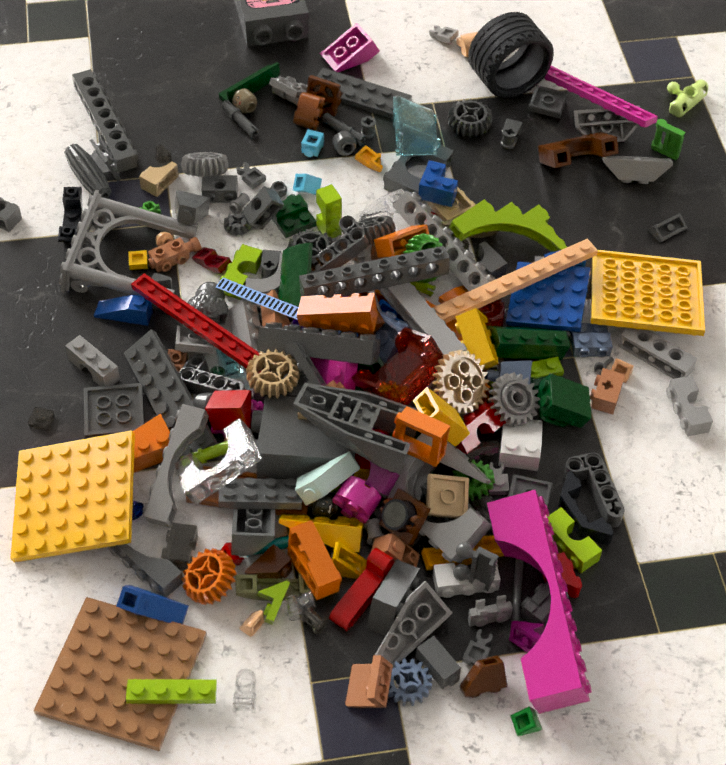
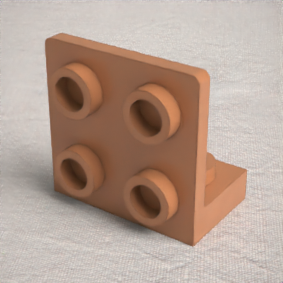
(369, 684)

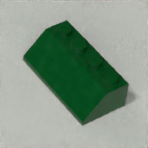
(529, 342)

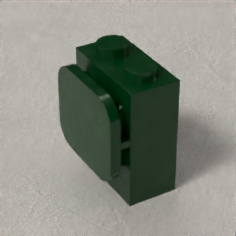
(564, 402)

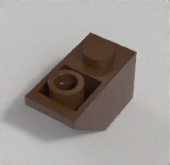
(484, 677)

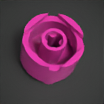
(357, 499)

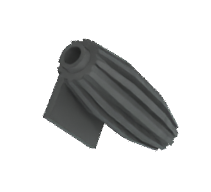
(91, 168)

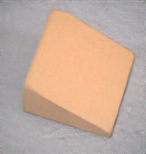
(253, 623)

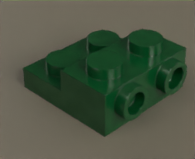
(294, 216)

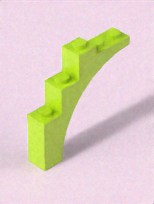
(508, 219)

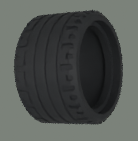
(497, 41)

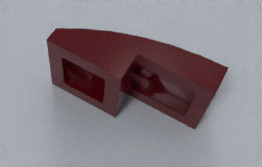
(211, 260)

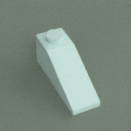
(325, 478)

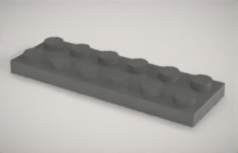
(364, 93)

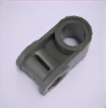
(511, 132)
(269, 262)

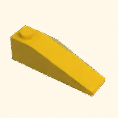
(331, 531)

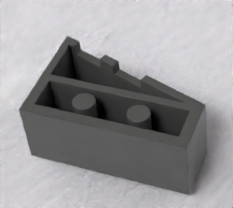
(391, 596)

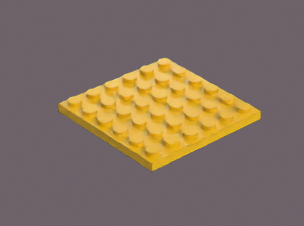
(647, 293)
(73, 497)

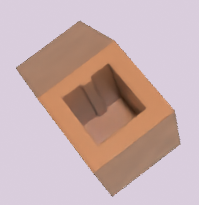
(396, 548)

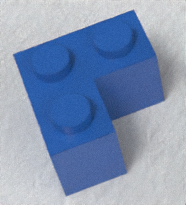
(436, 187)

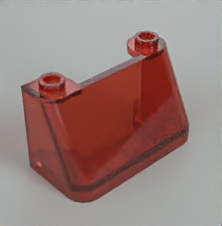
(406, 371)

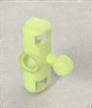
(688, 97)

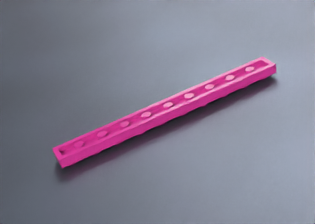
(600, 97)

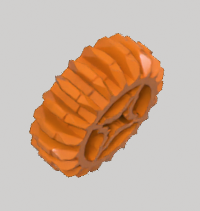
(205, 580)

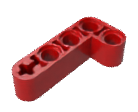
(362, 591)

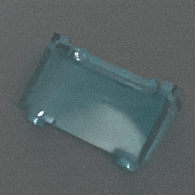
(414, 128)

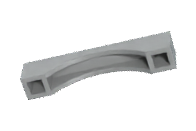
(188, 427)

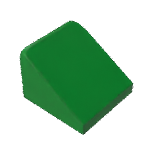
(526, 721)

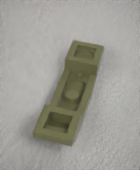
(249, 585)

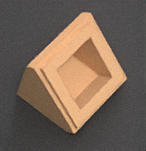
(622, 367)

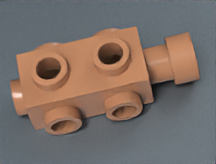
(172, 253)

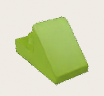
(275, 595)

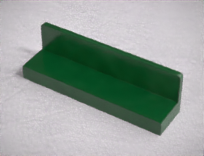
(253, 82)

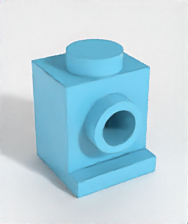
(311, 147)

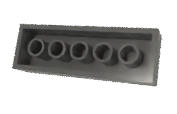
(318, 344)

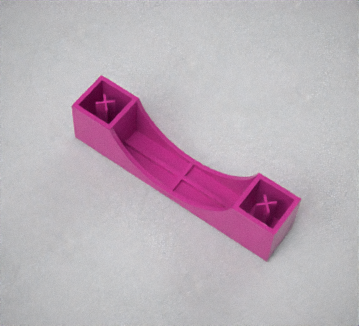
(554, 664)

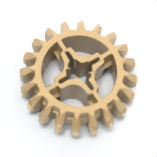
(269, 380)

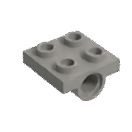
(288, 88)

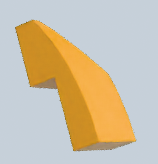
(369, 158)

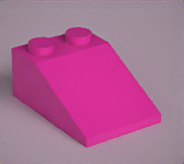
(350, 49)
(337, 371)

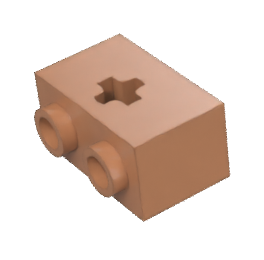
(607, 391)

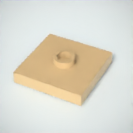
(447, 495)

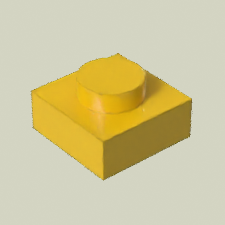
(138, 260)

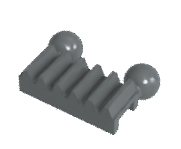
(482, 567)

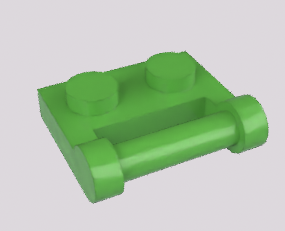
(672, 141)

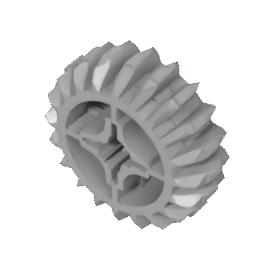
(204, 164)

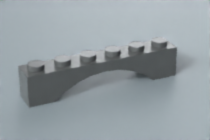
(159, 573)

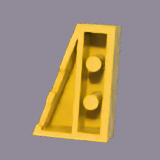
(477, 337)

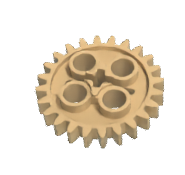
(461, 381)

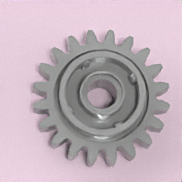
(514, 412)

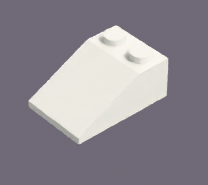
(521, 445)

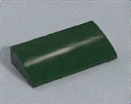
(295, 262)

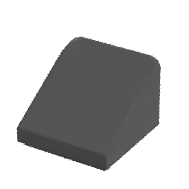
(165, 281)

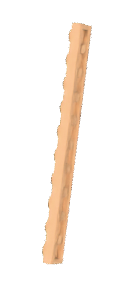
(516, 280)

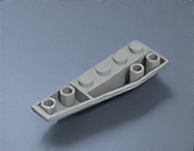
(245, 322)

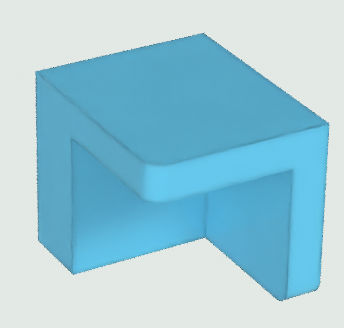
(306, 183)

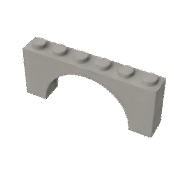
(448, 535)

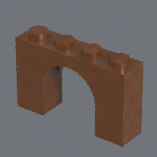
(559, 153)

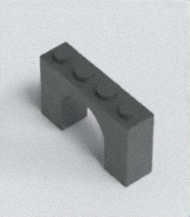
(400, 178)

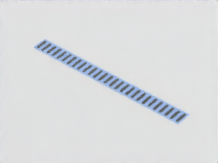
(260, 298)

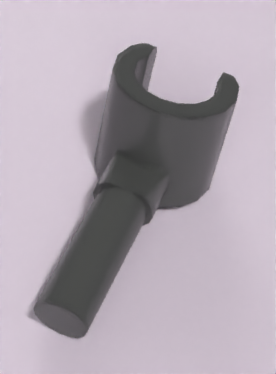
(600, 365)

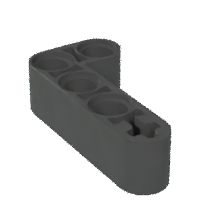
(347, 241)
(199, 380)
(599, 490)

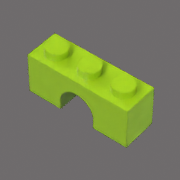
(331, 211)
(245, 260)
(583, 552)

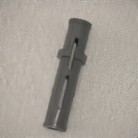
(236, 115)
(340, 126)

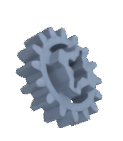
(410, 686)

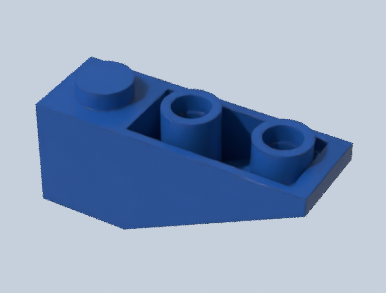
(151, 605)

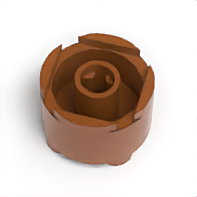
(309, 110)

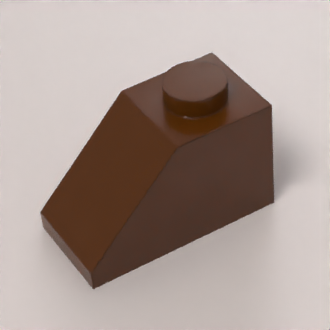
(271, 564)

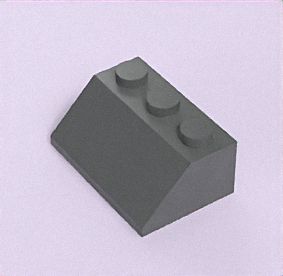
(251, 530)

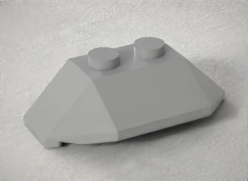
(604, 121)
(637, 168)

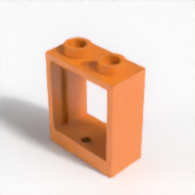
(427, 425)

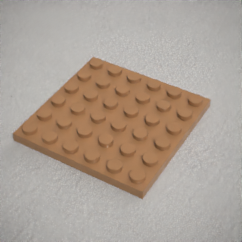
(98, 659)

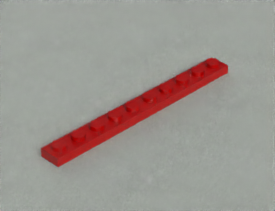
(194, 320)

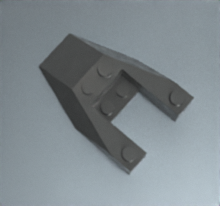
(350, 419)

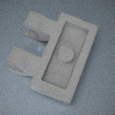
(486, 614)

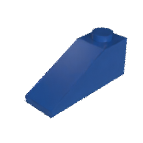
(125, 309)

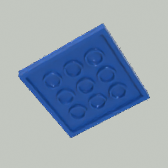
(551, 302)

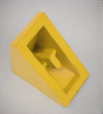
(347, 561)

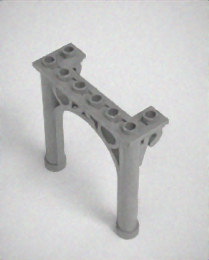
(109, 215)

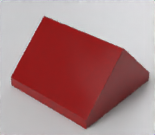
(229, 406)

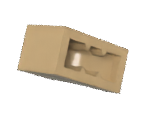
(158, 179)

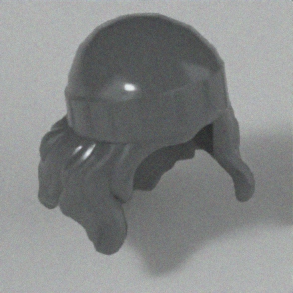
(210, 301)

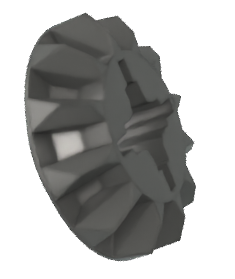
(235, 228)

